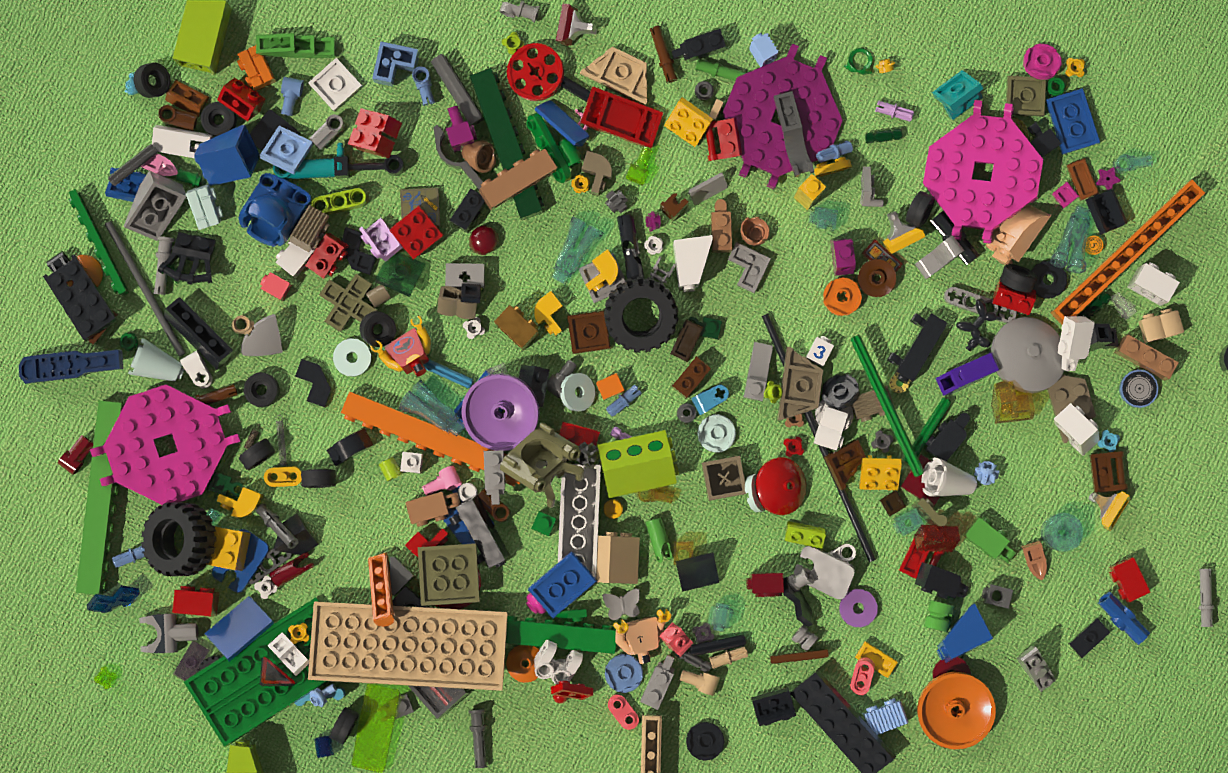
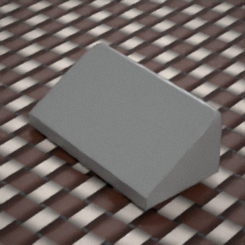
(707, 189)

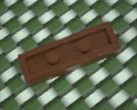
(798, 656)

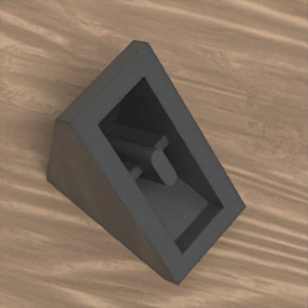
(399, 575)

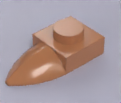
(1035, 559)

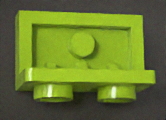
(805, 534)

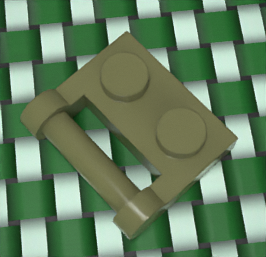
(926, 511)

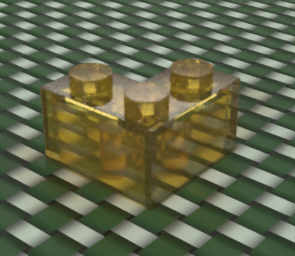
(1011, 404)

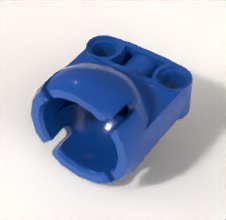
(273, 210)

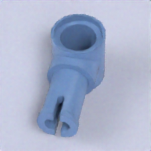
(423, 86)
(291, 90)

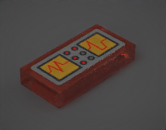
(877, 251)

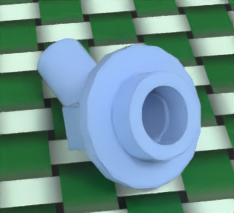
(318, 696)

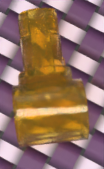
(656, 495)

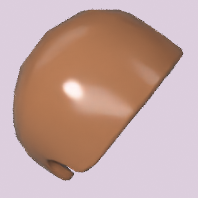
(754, 231)

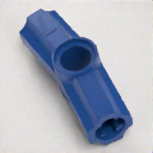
(1123, 618)

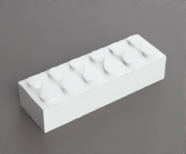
(580, 516)

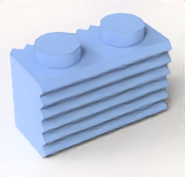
(763, 49)
(886, 716)

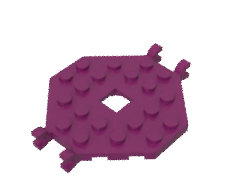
(754, 107)

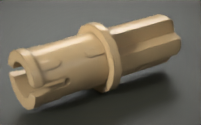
(728, 657)

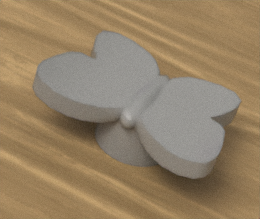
(622, 604)

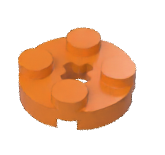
(847, 306)

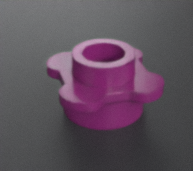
(653, 221)

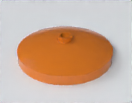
(960, 727)

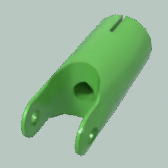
(659, 539)

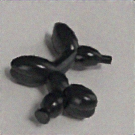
(973, 327)

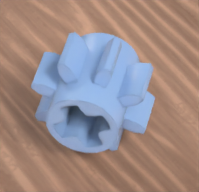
(986, 473)

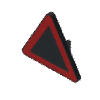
(272, 675)

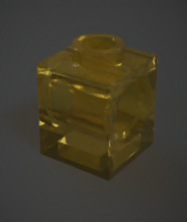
(688, 546)

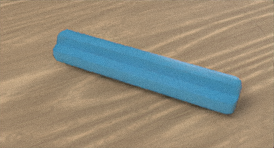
(448, 373)

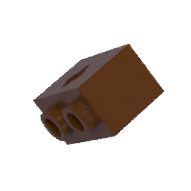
(691, 377)

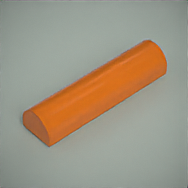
(381, 590)

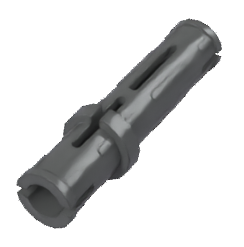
(272, 520)

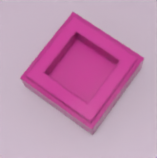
(1065, 195)

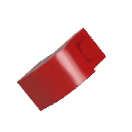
(420, 540)

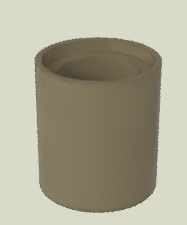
(378, 295)

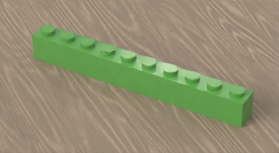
(99, 509)

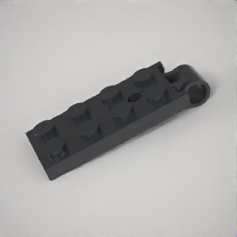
(82, 300)

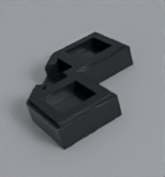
(358, 260)
(320, 388)
(802, 608)

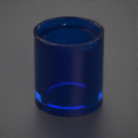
(323, 746)

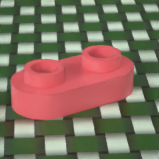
(862, 674)
(623, 712)

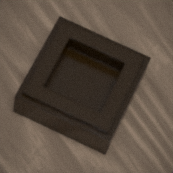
(892, 503)

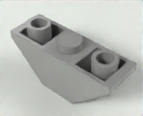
(1036, 668)

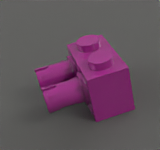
(460, 132)

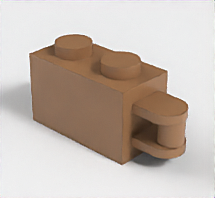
(721, 228)
(430, 507)

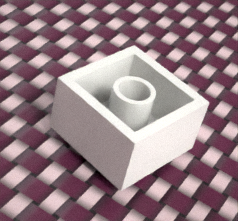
(1153, 284)

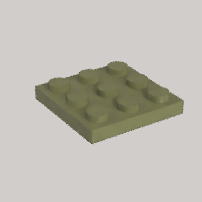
(448, 574)

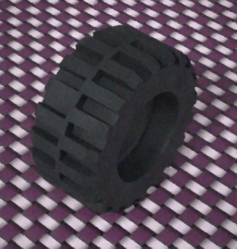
(646, 339)
(159, 539)

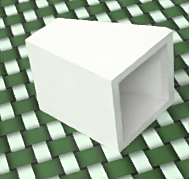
(690, 260)

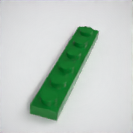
(94, 236)

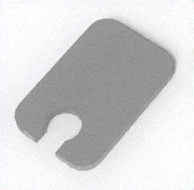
(829, 572)

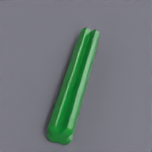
(930, 426)

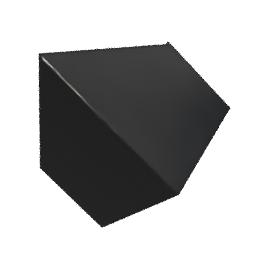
(300, 531)

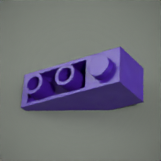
(967, 374)

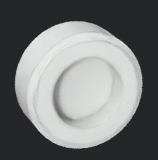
(467, 491)

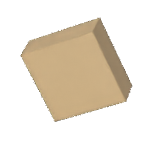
(716, 109)

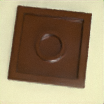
(588, 332)

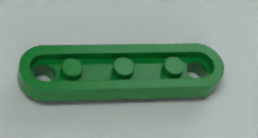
(545, 141)

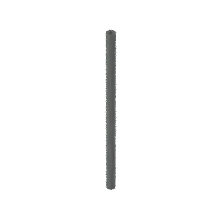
(145, 289)

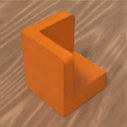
(610, 386)

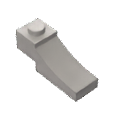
(758, 372)

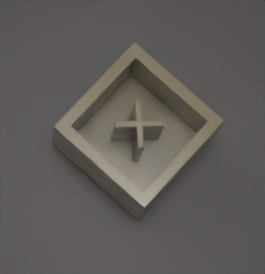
(723, 478)

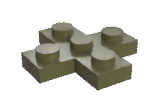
(347, 301)

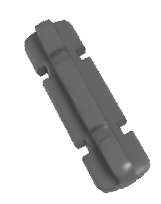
(696, 661)

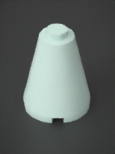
(155, 363)

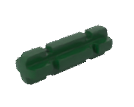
(881, 136)
(1096, 305)

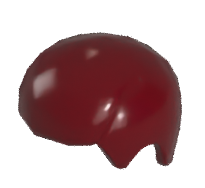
(483, 240)

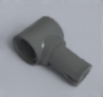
(555, 381)

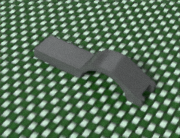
(792, 133)
(439, 135)

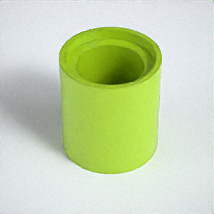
(390, 469)

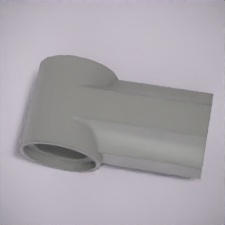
(325, 133)

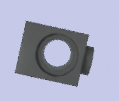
(1005, 599)

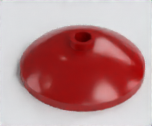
(773, 489)

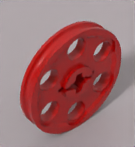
(533, 80)

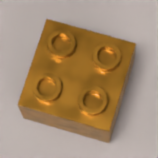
(516, 327)

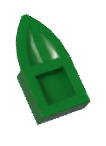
(576, 615)

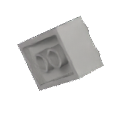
(154, 205)

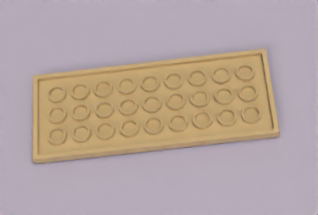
(417, 650)

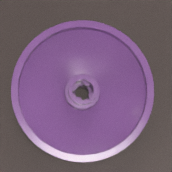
(488, 424)

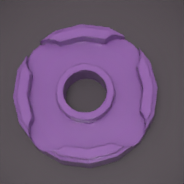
(868, 613)

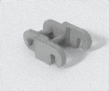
(667, 274)

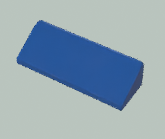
(562, 123)

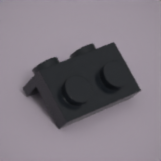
(1106, 211)
(773, 707)

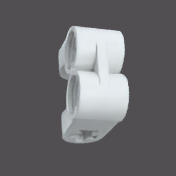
(557, 669)

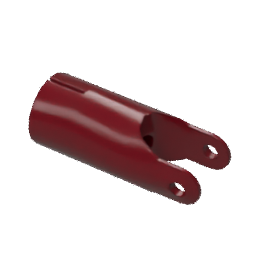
(289, 571)

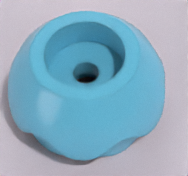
(131, 90)

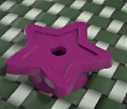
(1108, 184)

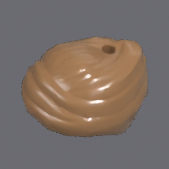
(480, 156)

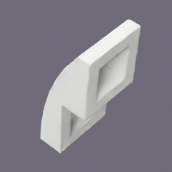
(288, 654)

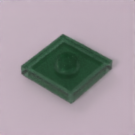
(400, 273)

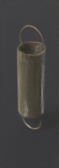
(251, 439)

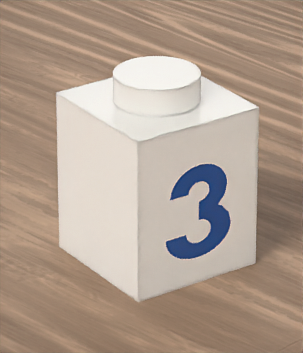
(820, 350)

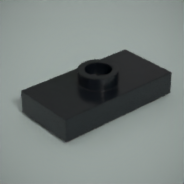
(1089, 638)

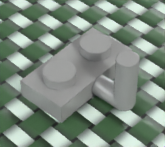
(867, 190)

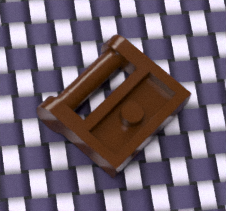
(1102, 472)

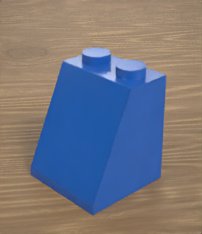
(227, 156)
(964, 636)

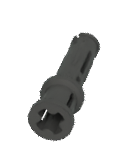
(478, 728)

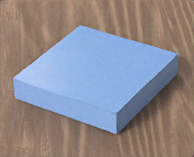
(286, 150)

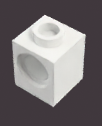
(411, 462)

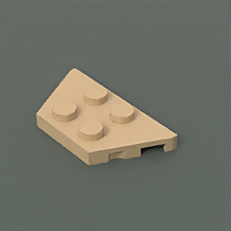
(620, 73)

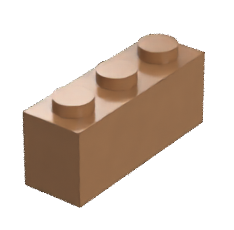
(1146, 357)

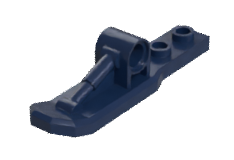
(67, 365)

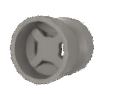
(803, 633)

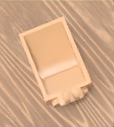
(1017, 234)

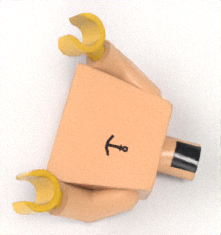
(641, 635)

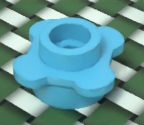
(1113, 441)

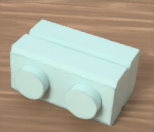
(204, 206)

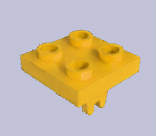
(688, 122)
(880, 473)

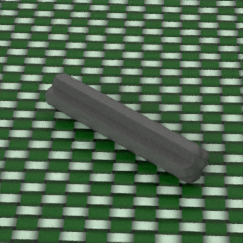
(132, 164)

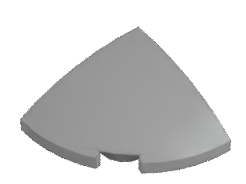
(263, 339)

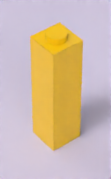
(809, 191)

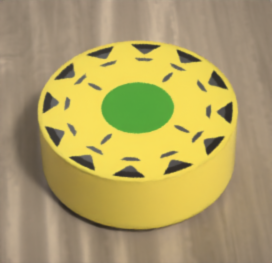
(897, 386)

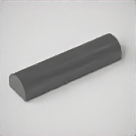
(457, 90)

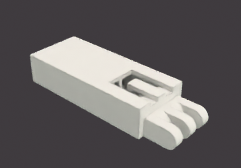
(177, 141)

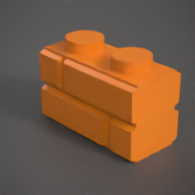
(256, 68)

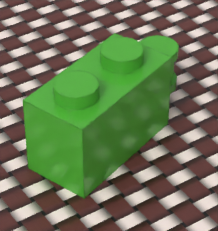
(988, 539)

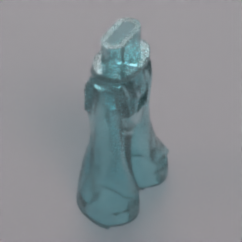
(1077, 231)
(570, 260)
(427, 405)

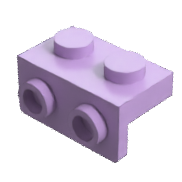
(381, 240)

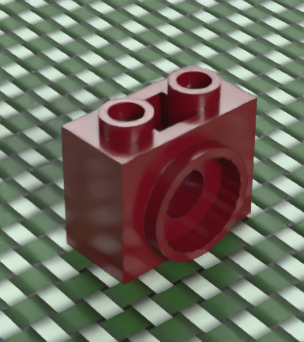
(765, 584)

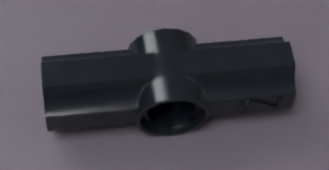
(945, 226)

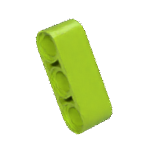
(349, 203)

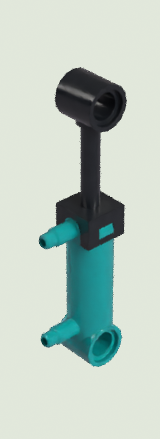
(338, 167)

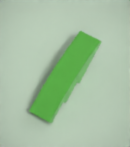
(295, 46)

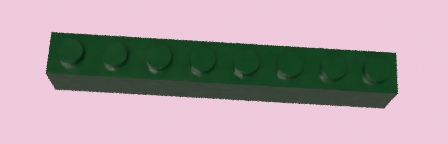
(504, 136)

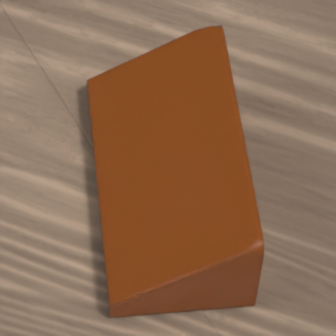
(186, 98)

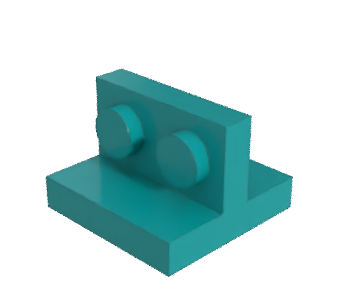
(958, 94)

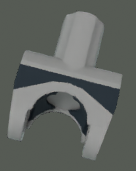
(168, 633)

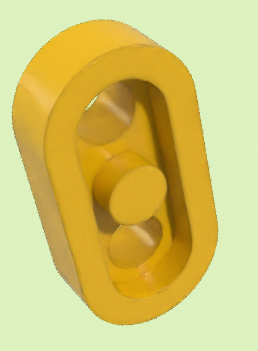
(825, 169)
(283, 476)

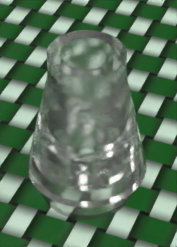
(1124, 307)

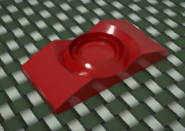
(621, 117)

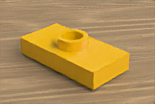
(883, 663)

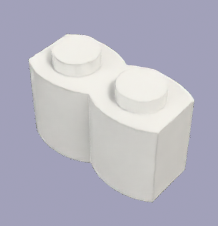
(831, 428)

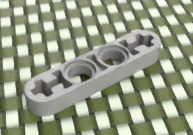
(958, 292)

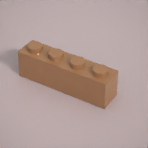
(517, 179)

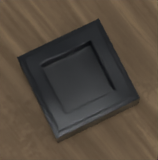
(470, 293)

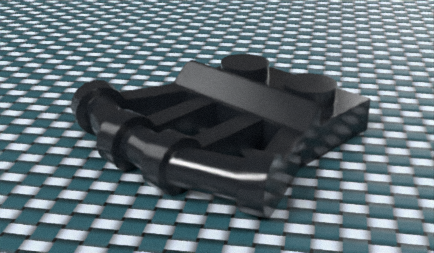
(194, 249)

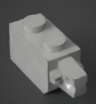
(493, 475)
(658, 683)

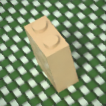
(617, 558)

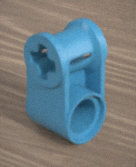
(706, 400)

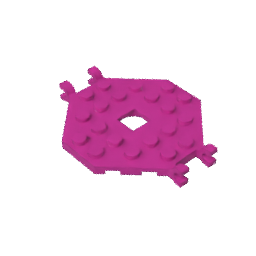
(979, 202)
(155, 415)

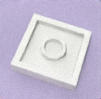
(335, 84)

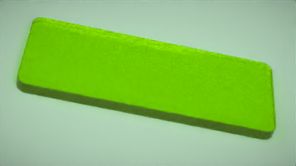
(375, 728)

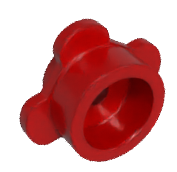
(798, 447)

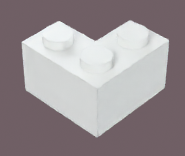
(1079, 430)

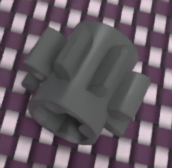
(616, 201)
(588, 454)

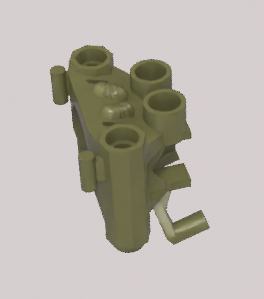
(536, 451)

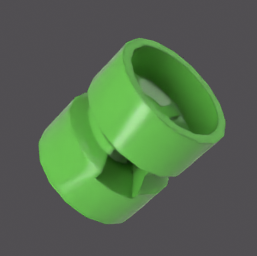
(939, 616)

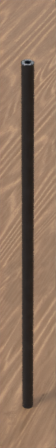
(824, 451)

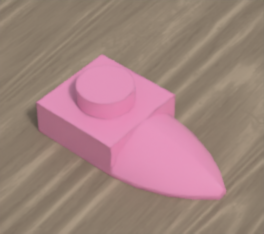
(160, 165)

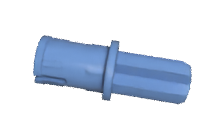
(834, 151)
(623, 400)
(129, 556)

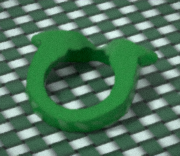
(866, 69)

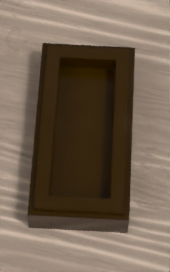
(686, 340)

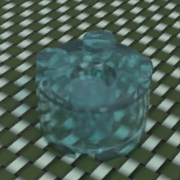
(1058, 542)

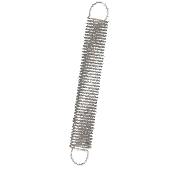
(282, 448)

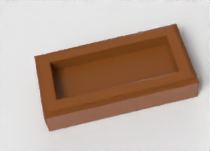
(1082, 179)

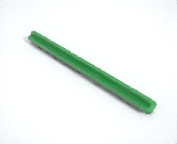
(887, 405)

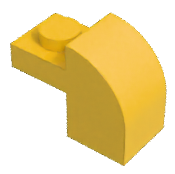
(608, 271)
(544, 309)
(244, 506)

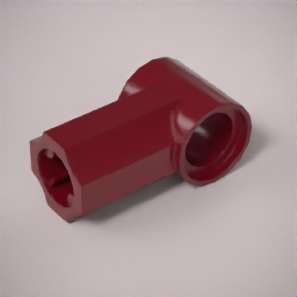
(73, 459)

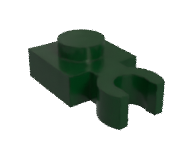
(711, 327)
(222, 484)

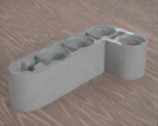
(939, 257)

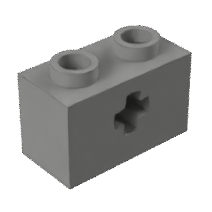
(455, 271)

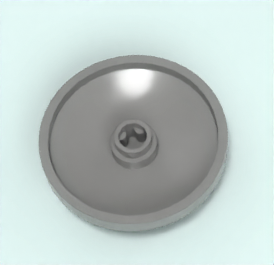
(1028, 354)

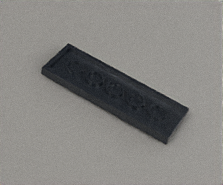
(842, 724)

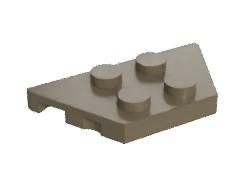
(799, 386)
(1072, 391)

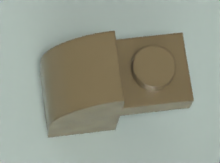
(600, 167)

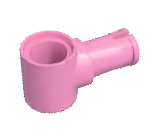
(447, 479)

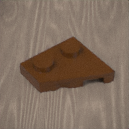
(844, 462)

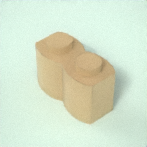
(1161, 326)

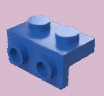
(126, 188)

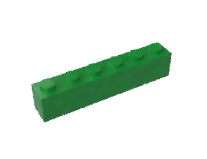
(566, 635)

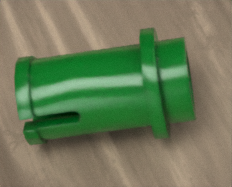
(189, 177)

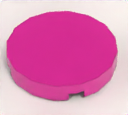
(1042, 61)

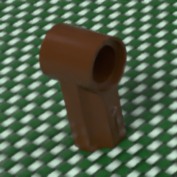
(179, 119)
(492, 509)

